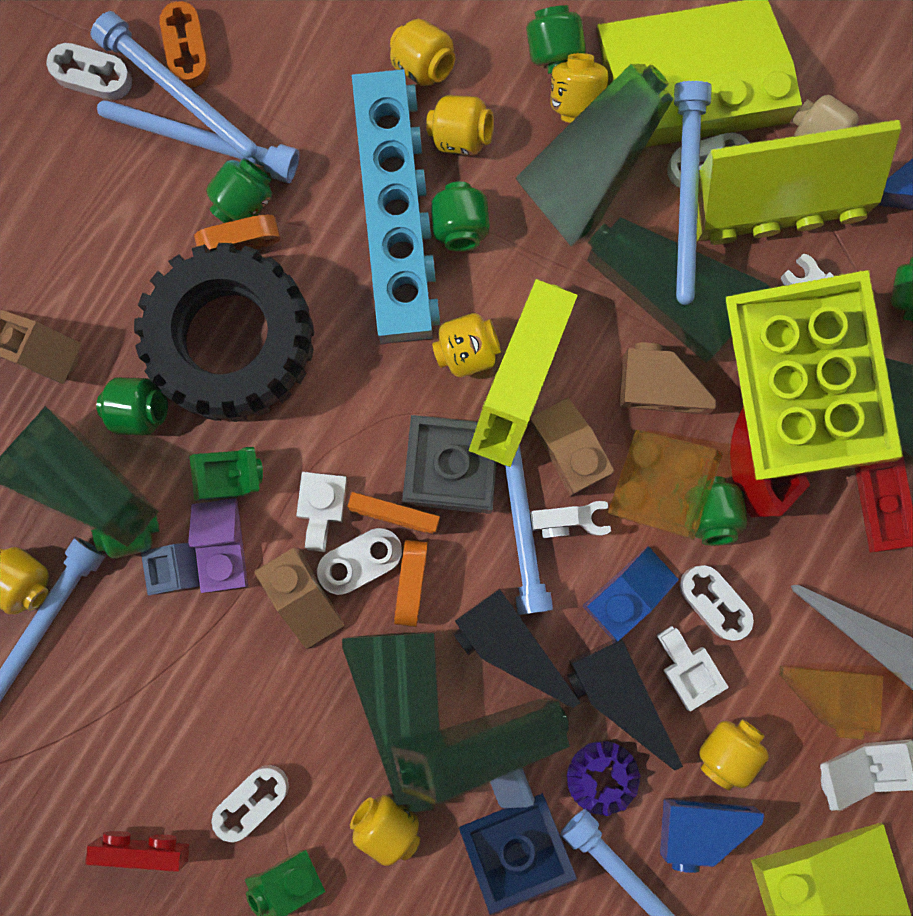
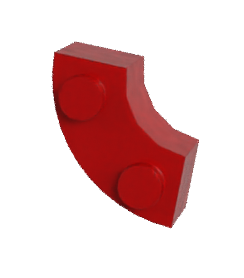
(763, 496)

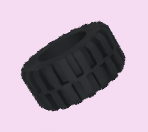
(184, 293)

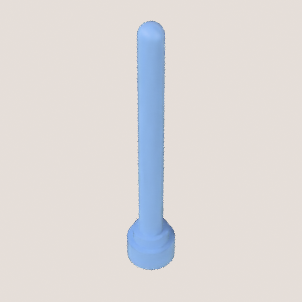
(114, 35)
(691, 101)
(278, 161)
(80, 560)
(532, 594)
(584, 834)

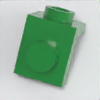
(225, 474)
(284, 886)

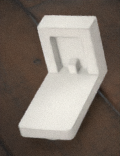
(867, 770)

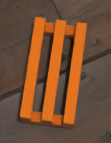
(393, 513)

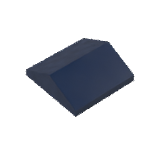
(517, 855)

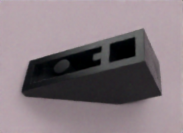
(505, 641)
(616, 690)

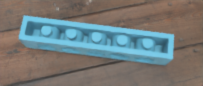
(375, 97)

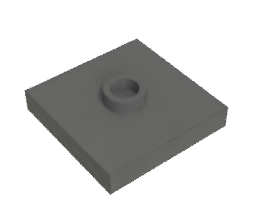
(443, 470)

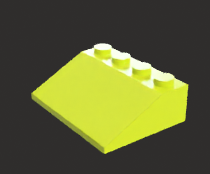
(722, 44)
(794, 182)
(813, 376)
(833, 877)

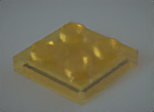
(665, 483)

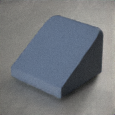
(170, 568)
(513, 790)

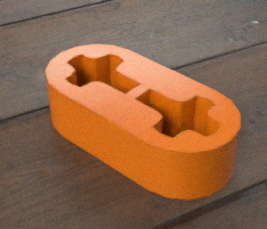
(194, 43)
(251, 232)
(411, 583)

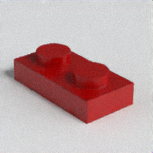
(886, 505)
(118, 850)

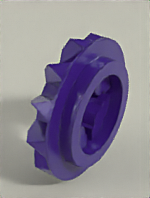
(596, 757)

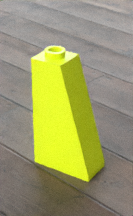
(522, 373)

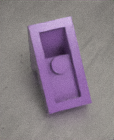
(218, 545)

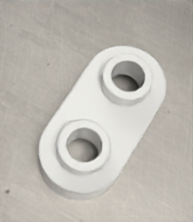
(359, 561)

